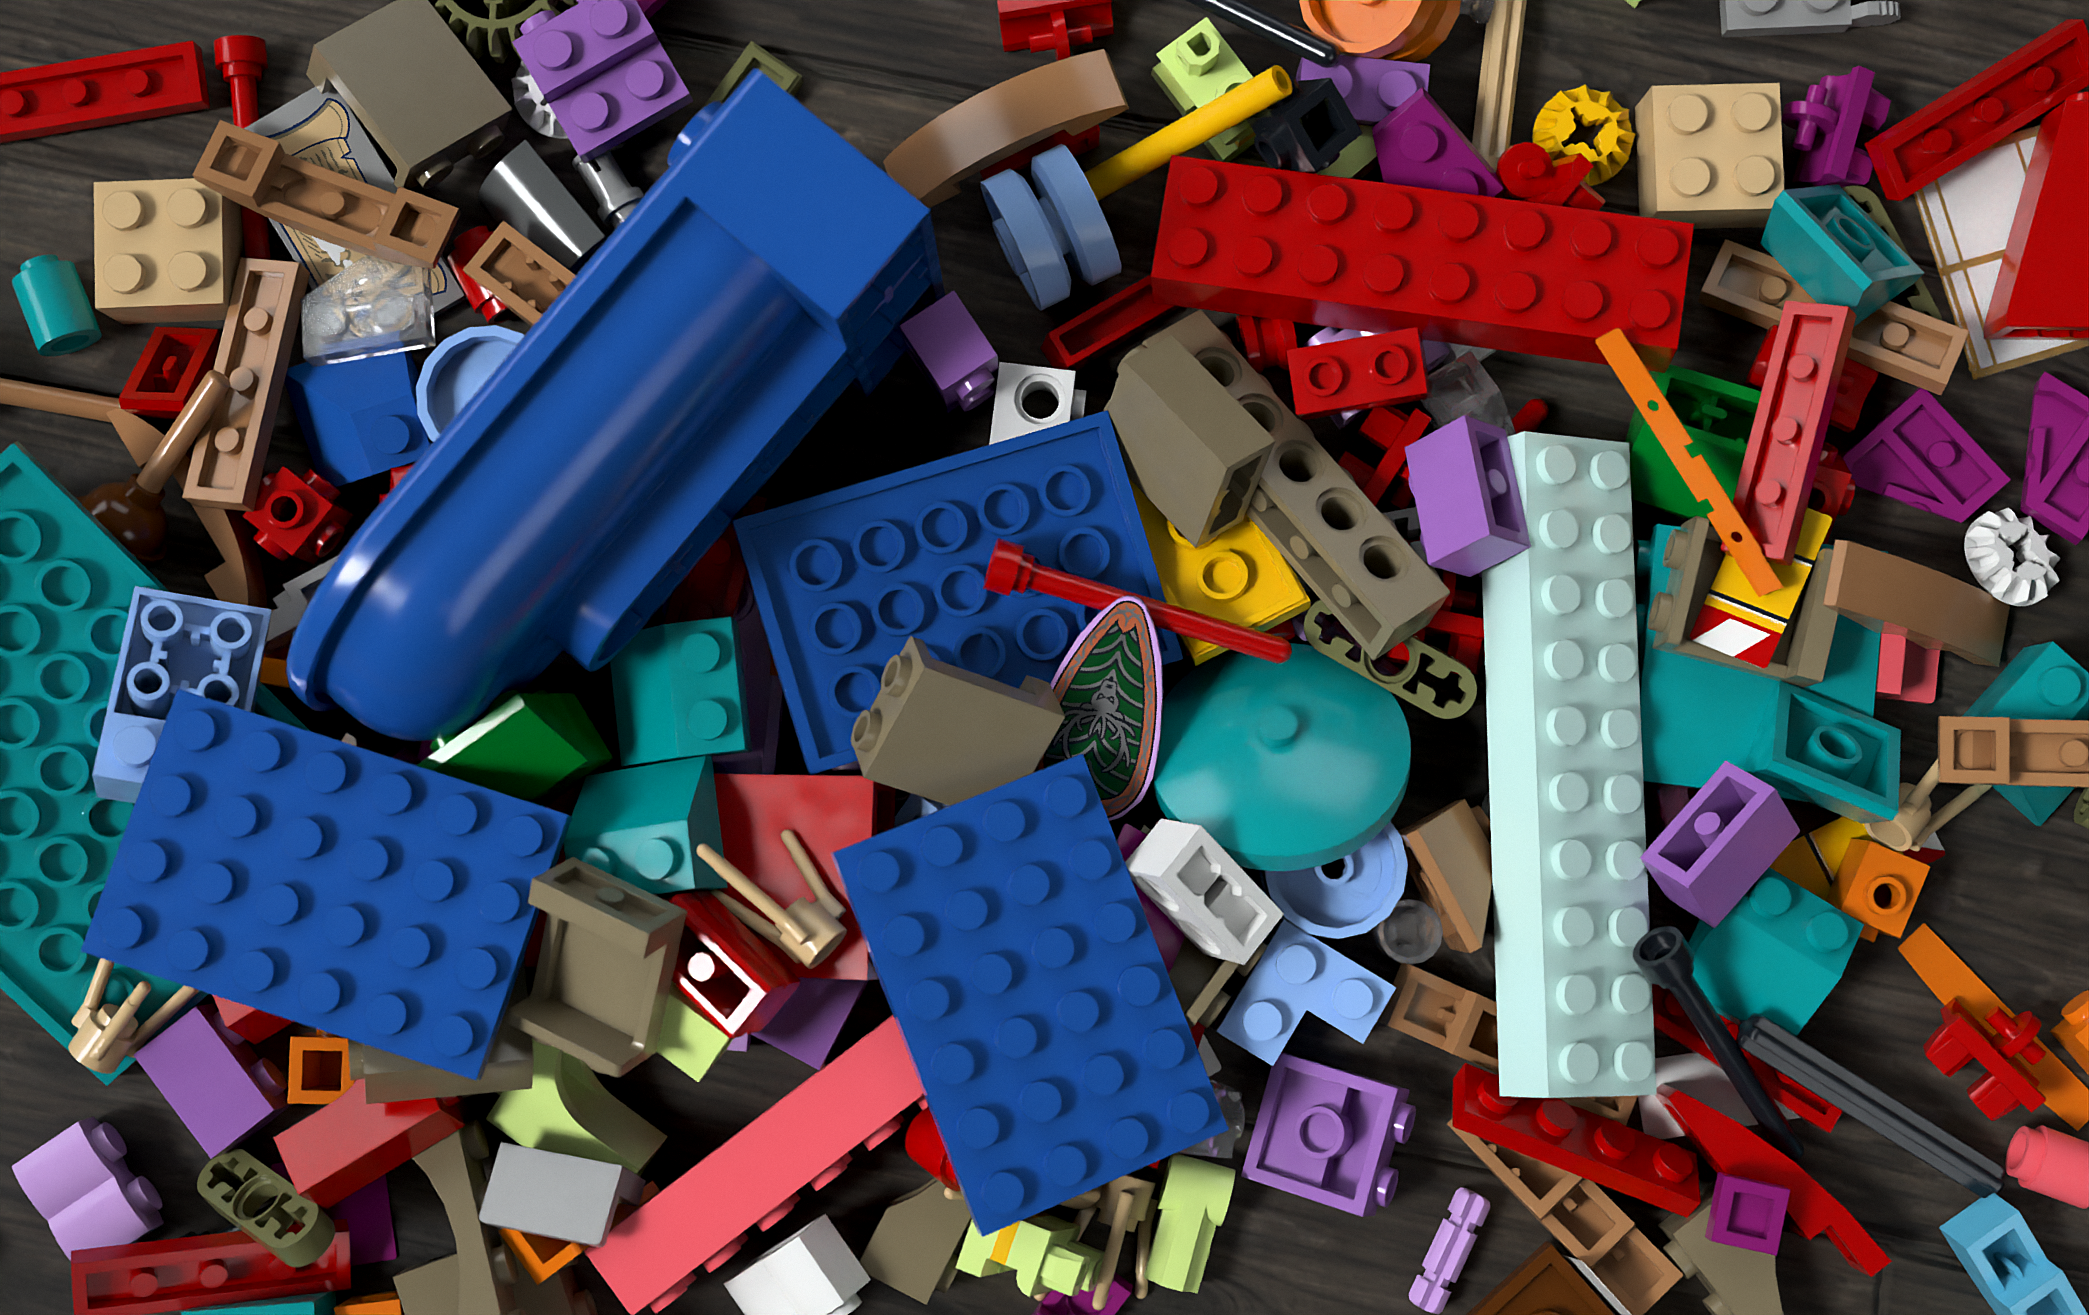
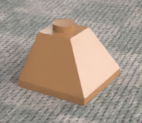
(1453, 870)

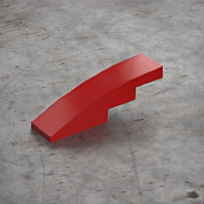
(1738, 1151)

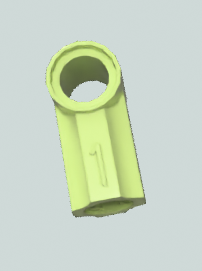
(1191, 1206)

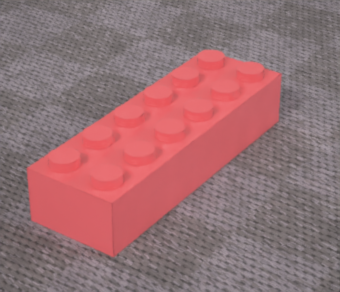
(759, 1171)

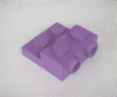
(601, 72)
(1329, 1135)

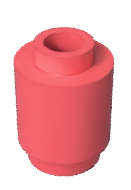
(2050, 1164)

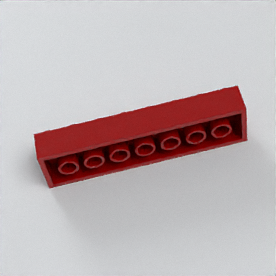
(1421, 259)

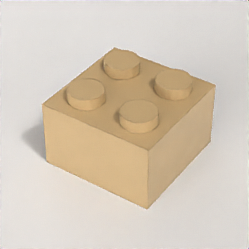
(1710, 153)
(165, 251)

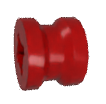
(1265, 341)

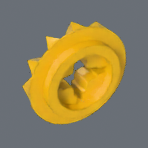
(1590, 107)

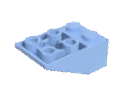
(166, 647)

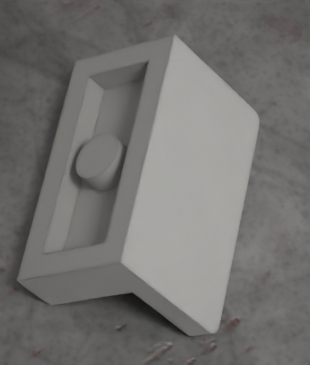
(557, 1194)

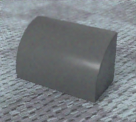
(540, 208)

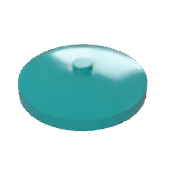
(1282, 758)

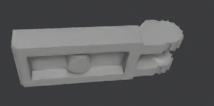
(1792, 17)

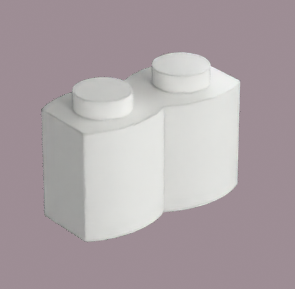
(801, 1275)

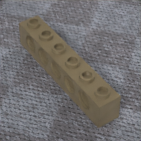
(1309, 491)

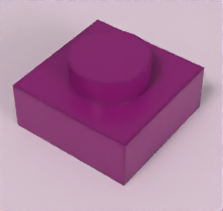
(1747, 1213)

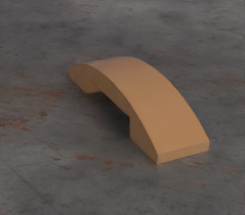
(1005, 120)
(325, 203)
(241, 576)
(2013, 751)

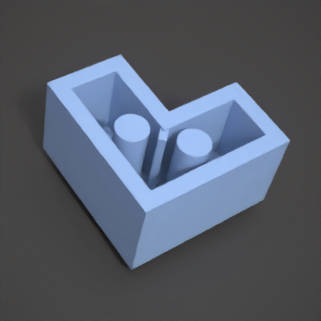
(1296, 977)

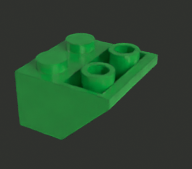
(1719, 423)
(524, 747)

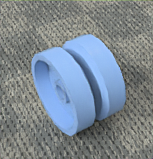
(1057, 224)
(458, 371)
(1354, 901)

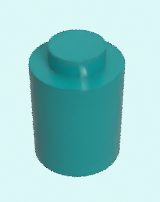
(55, 306)

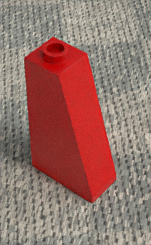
(2046, 257)

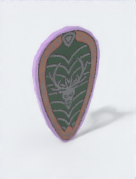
(1112, 704)

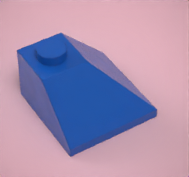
(359, 415)

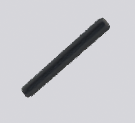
(1870, 1105)

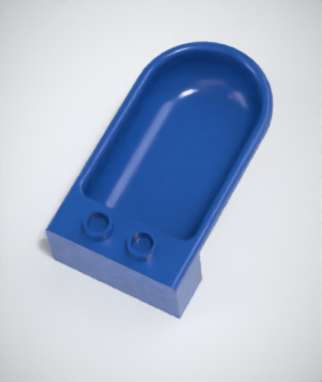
(625, 423)

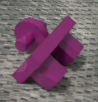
(1829, 128)

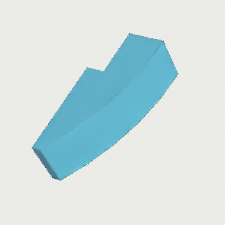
(2008, 1261)

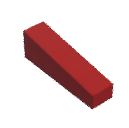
(1104, 327)

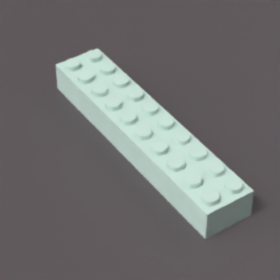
(1568, 781)

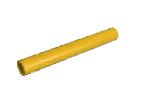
(1190, 131)

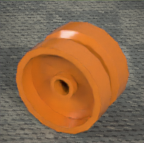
(1382, 27)

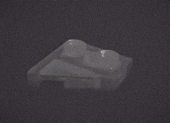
(368, 312)

